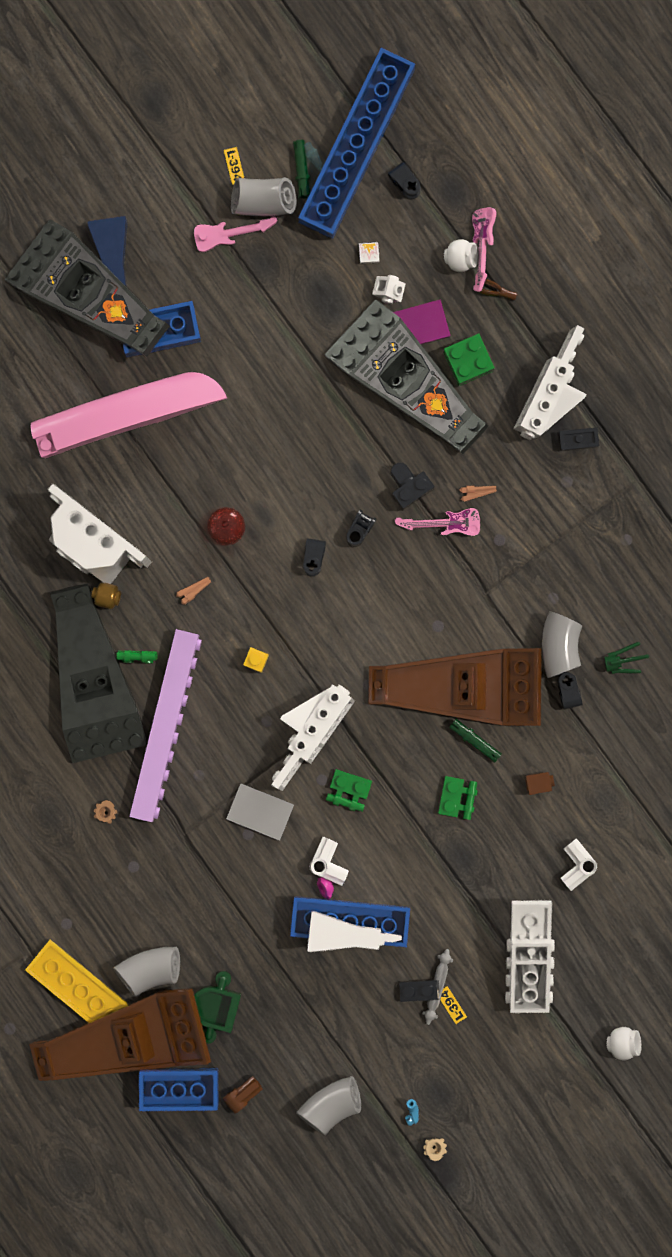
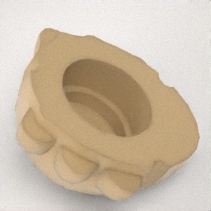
(435, 1153)

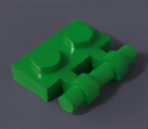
(129, 656)
(350, 784)
(451, 797)

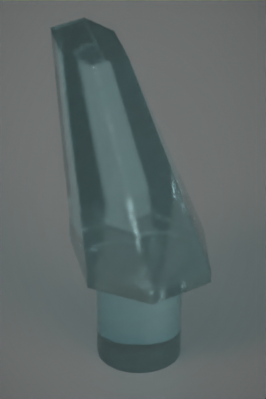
(313, 156)

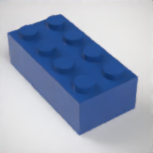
(182, 328)
(178, 1089)

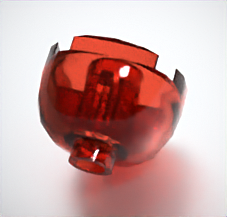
(230, 534)

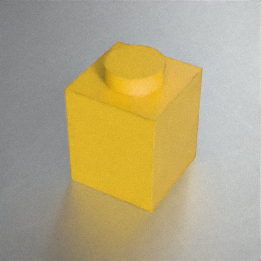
(256, 660)

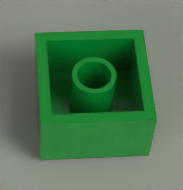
(468, 360)

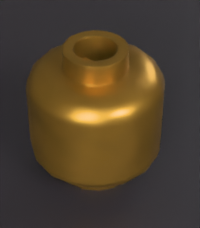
(106, 595)

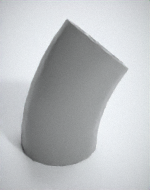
(263, 197)
(560, 644)
(149, 969)
(331, 1105)

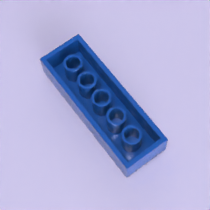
(388, 918)

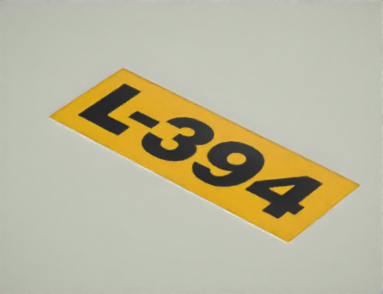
(233, 164)
(452, 1005)

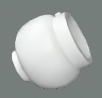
(461, 255)
(624, 1043)

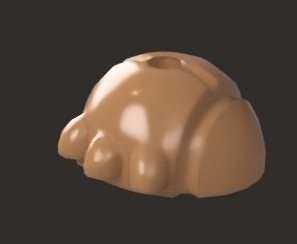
(101, 811)

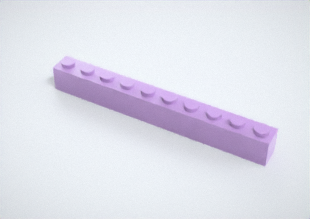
(164, 726)

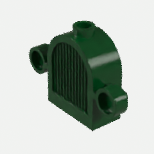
(217, 1006)

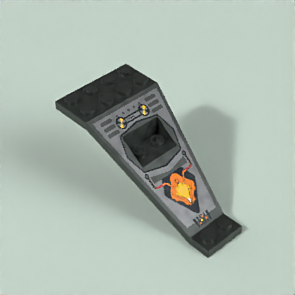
(76, 283)
(380, 352)

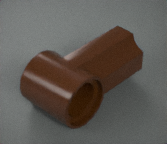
(239, 1097)

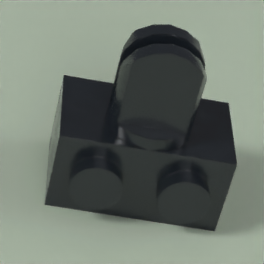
(410, 487)

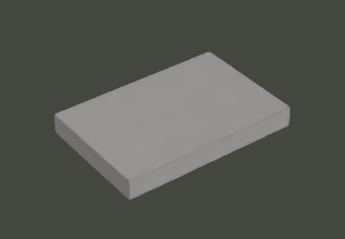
(260, 811)

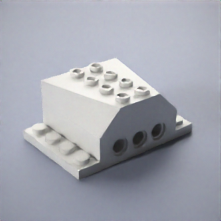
(89, 541)

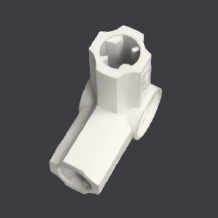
(579, 856)
(330, 871)

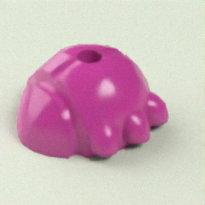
(325, 887)

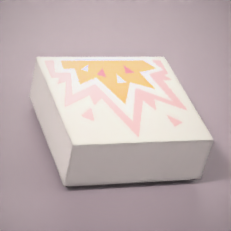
(369, 253)

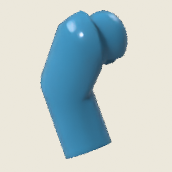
(414, 1114)

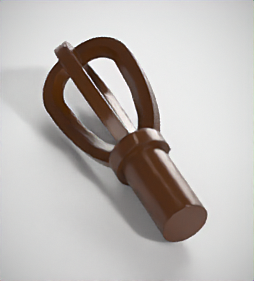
(502, 291)

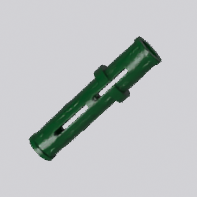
(301, 169)
(476, 741)

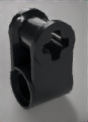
(403, 178)
(360, 527)
(314, 553)
(570, 694)

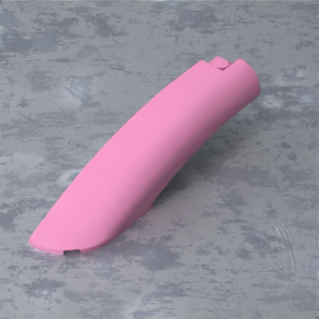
(124, 412)

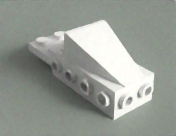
(551, 394)
(307, 719)
(530, 958)

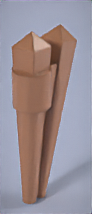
(475, 492)
(190, 592)

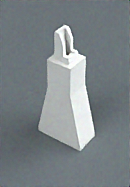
(332, 933)

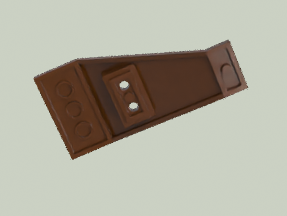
(500, 686)
(158, 1028)

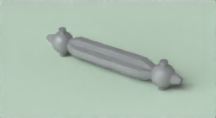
(441, 974)

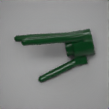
(614, 662)

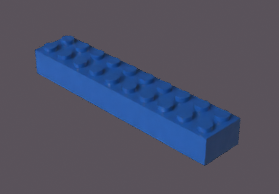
(356, 143)

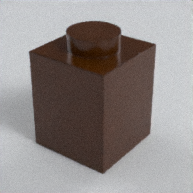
(539, 783)

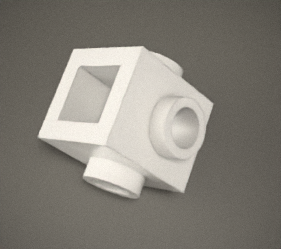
(392, 288)

